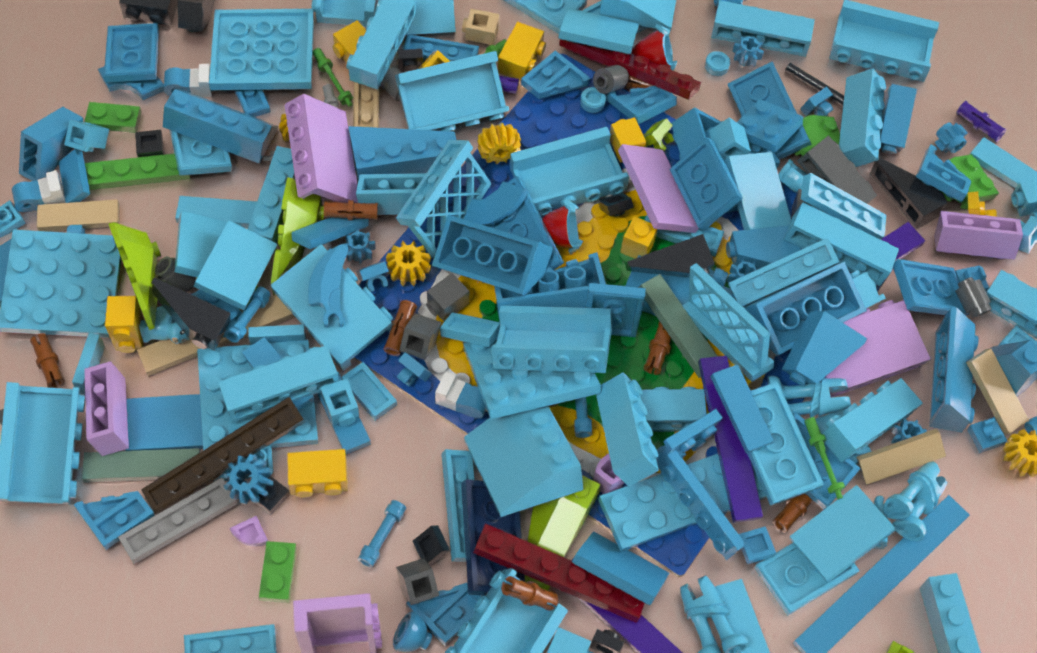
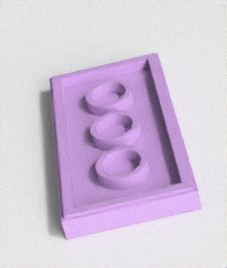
(657, 188)

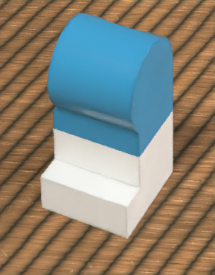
(190, 80)
(38, 192)
(460, 396)

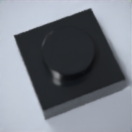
(409, 59)
(149, 143)
(615, 204)
(276, 495)
(431, 544)
(606, 642)

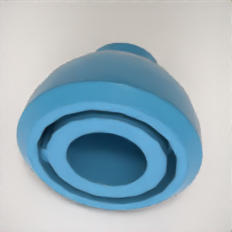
(411, 634)

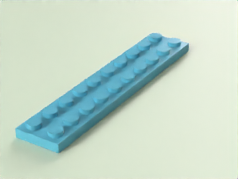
(653, 506)

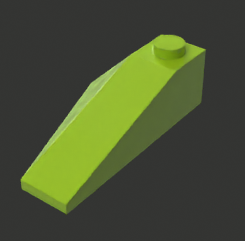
(296, 215)
(140, 262)
(559, 521)

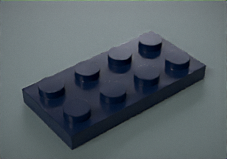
(478, 511)

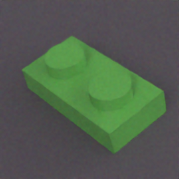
(114, 116)
(277, 572)

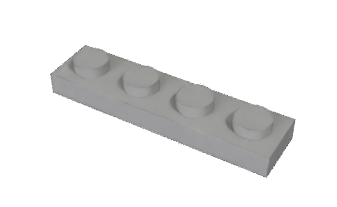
(177, 521)

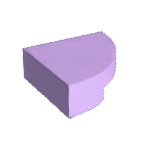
(249, 533)

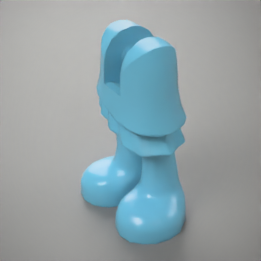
(819, 392)
(925, 491)
(711, 606)

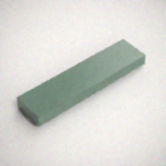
(677, 322)
(133, 465)

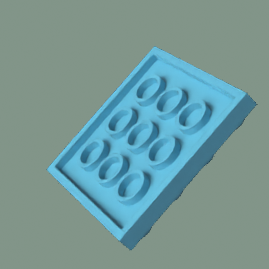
(262, 49)
(59, 283)
(226, 361)
(523, 390)

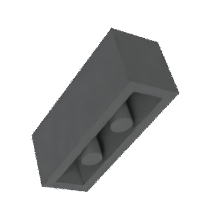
(833, 166)

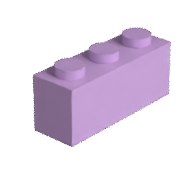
(978, 235)
(106, 408)

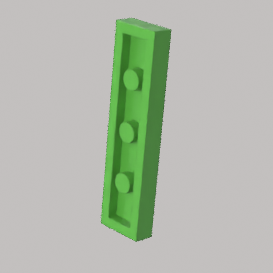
(133, 171)

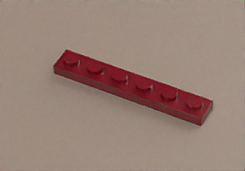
(640, 68)
(555, 572)

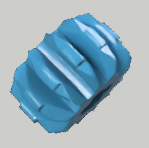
(242, 489)

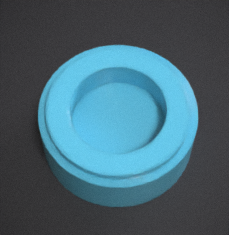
(717, 63)
(592, 100)

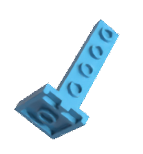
(688, 487)

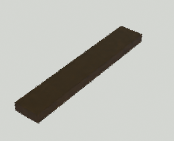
(215, 459)

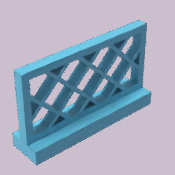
(435, 186)
(728, 325)

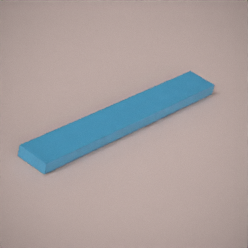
(880, 580)

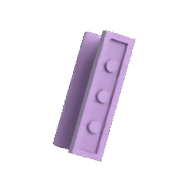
(321, 149)
(890, 347)
(337, 622)

